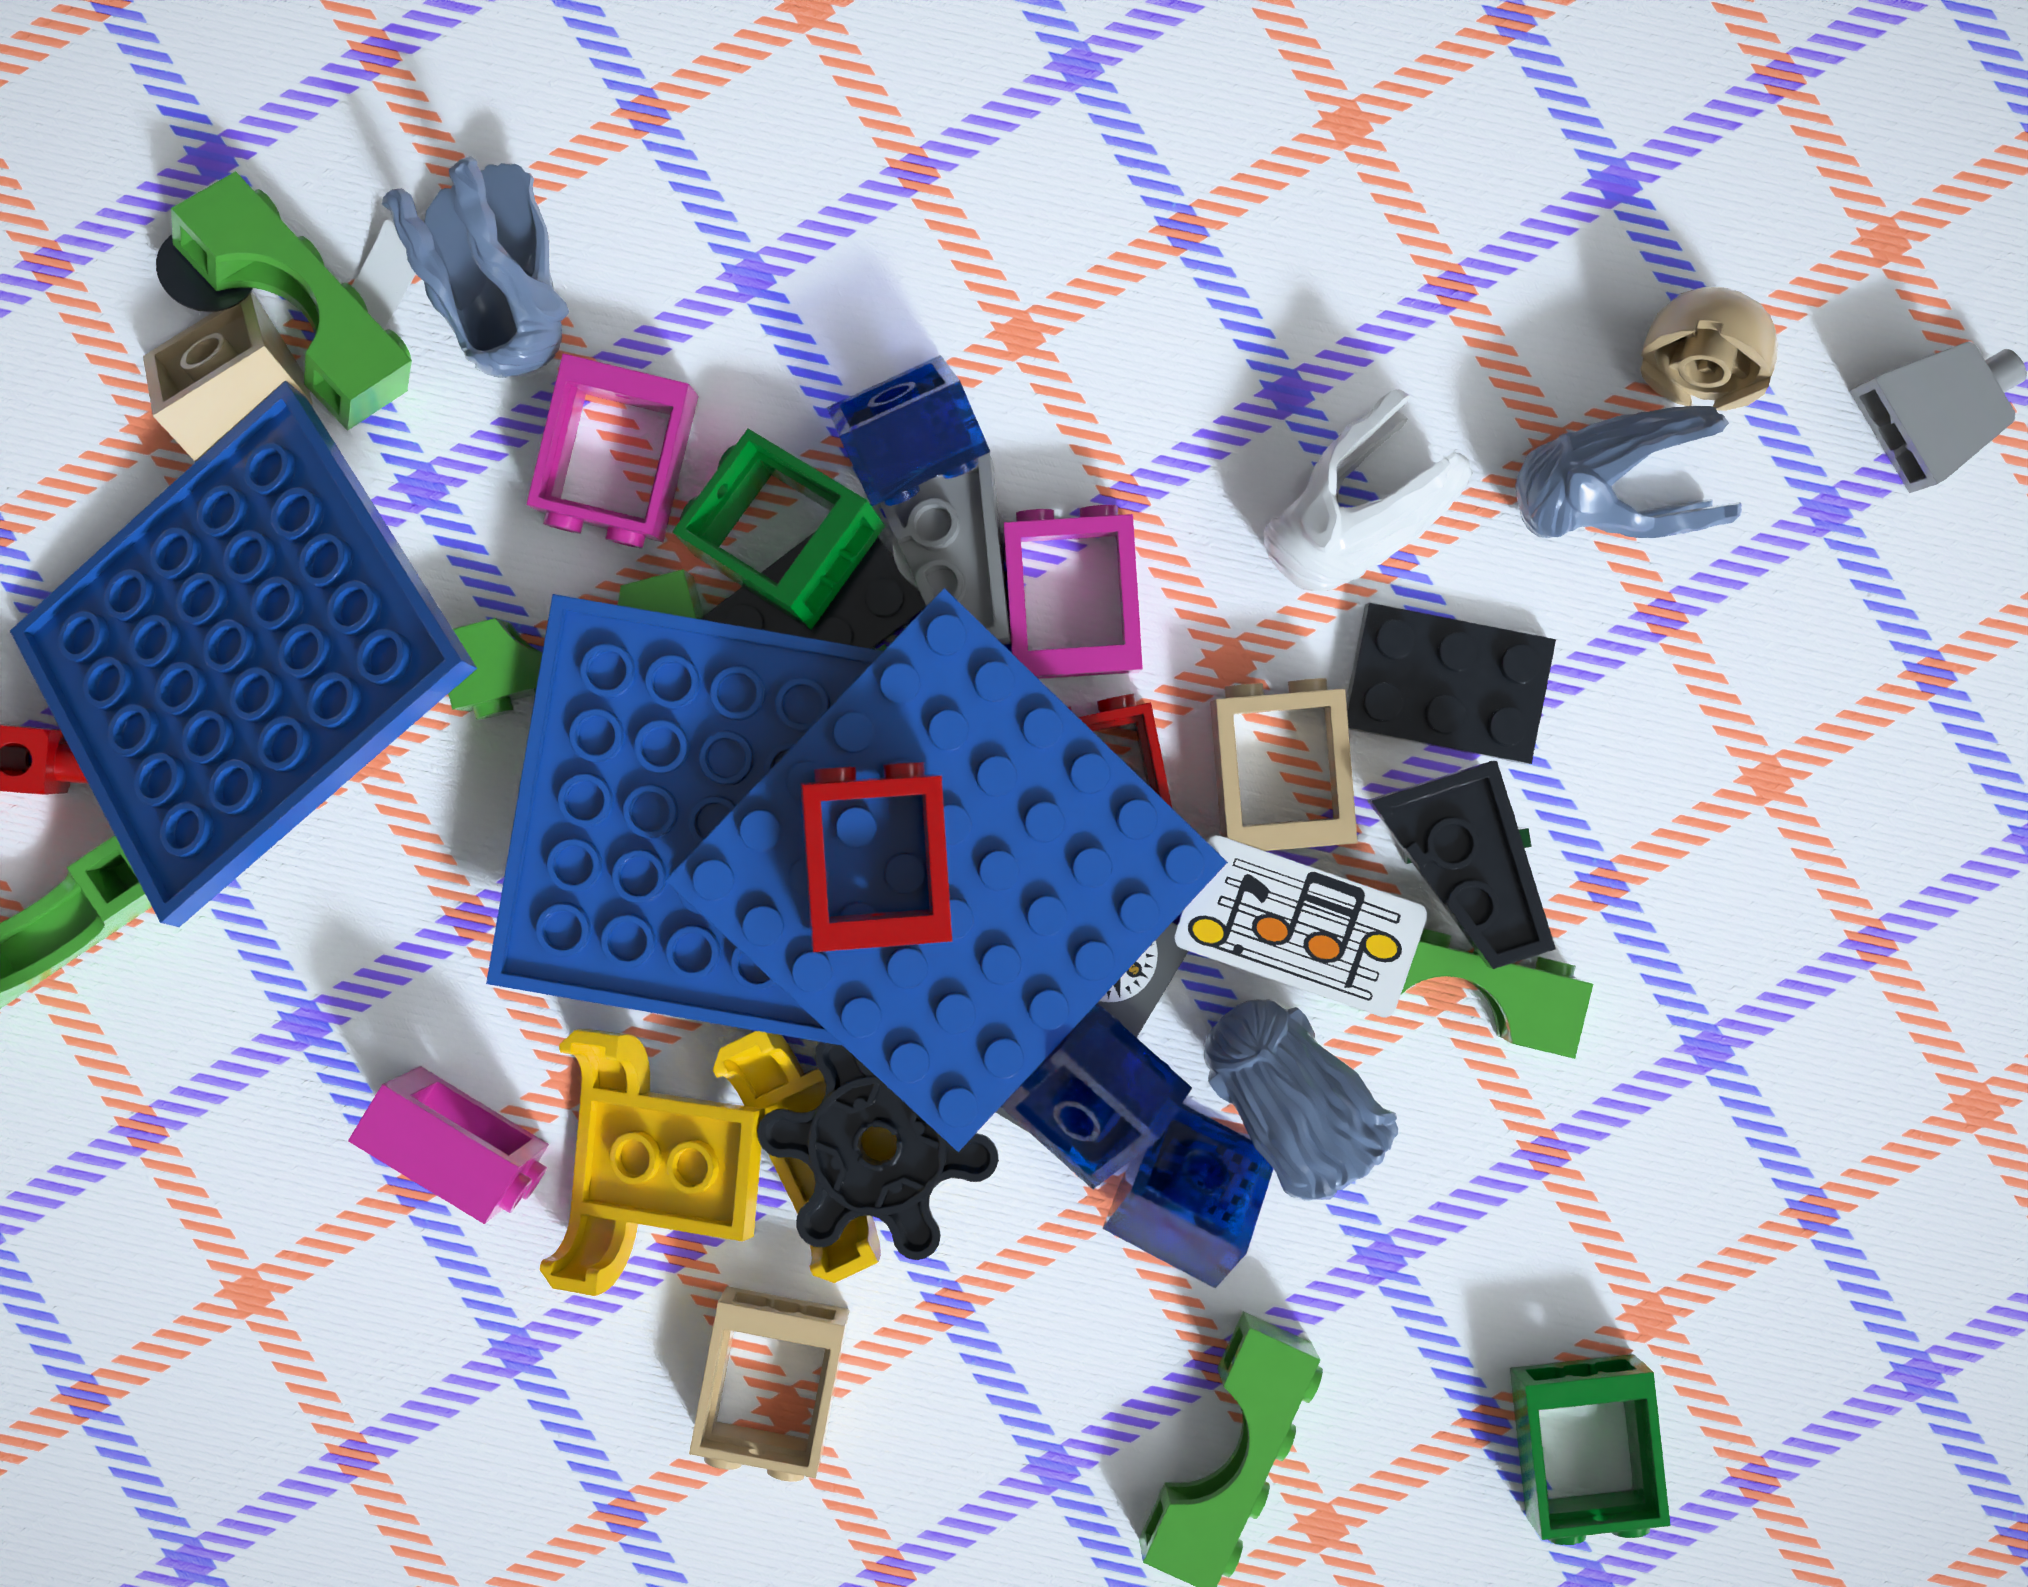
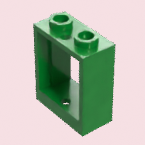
(825, 559)
(1581, 1384)

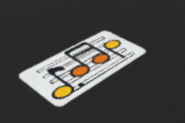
(1304, 928)

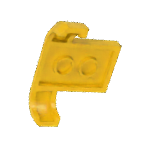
(771, 1078)
(648, 1164)

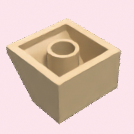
(218, 374)

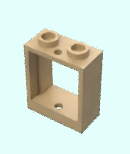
(1288, 834)
(777, 1318)

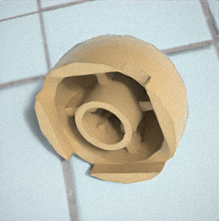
(1712, 348)

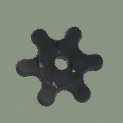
(850, 1180)

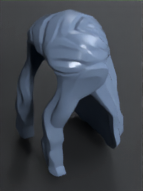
(486, 265)
(1573, 476)
(1297, 1099)

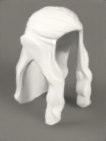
(1330, 545)

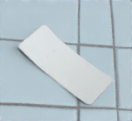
(384, 275)

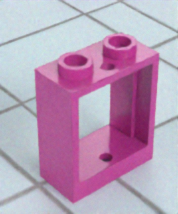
(588, 377)
(1080, 661)
(451, 1144)

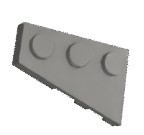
(956, 544)

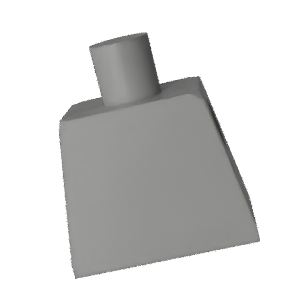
(1940, 410)

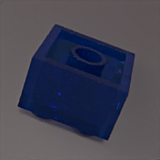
(909, 431)
(1098, 1098)
(1192, 1197)

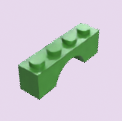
(242, 243)
(511, 666)
(69, 920)
(1530, 1005)
(1199, 1522)

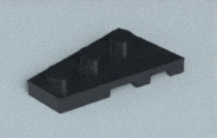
(1473, 859)

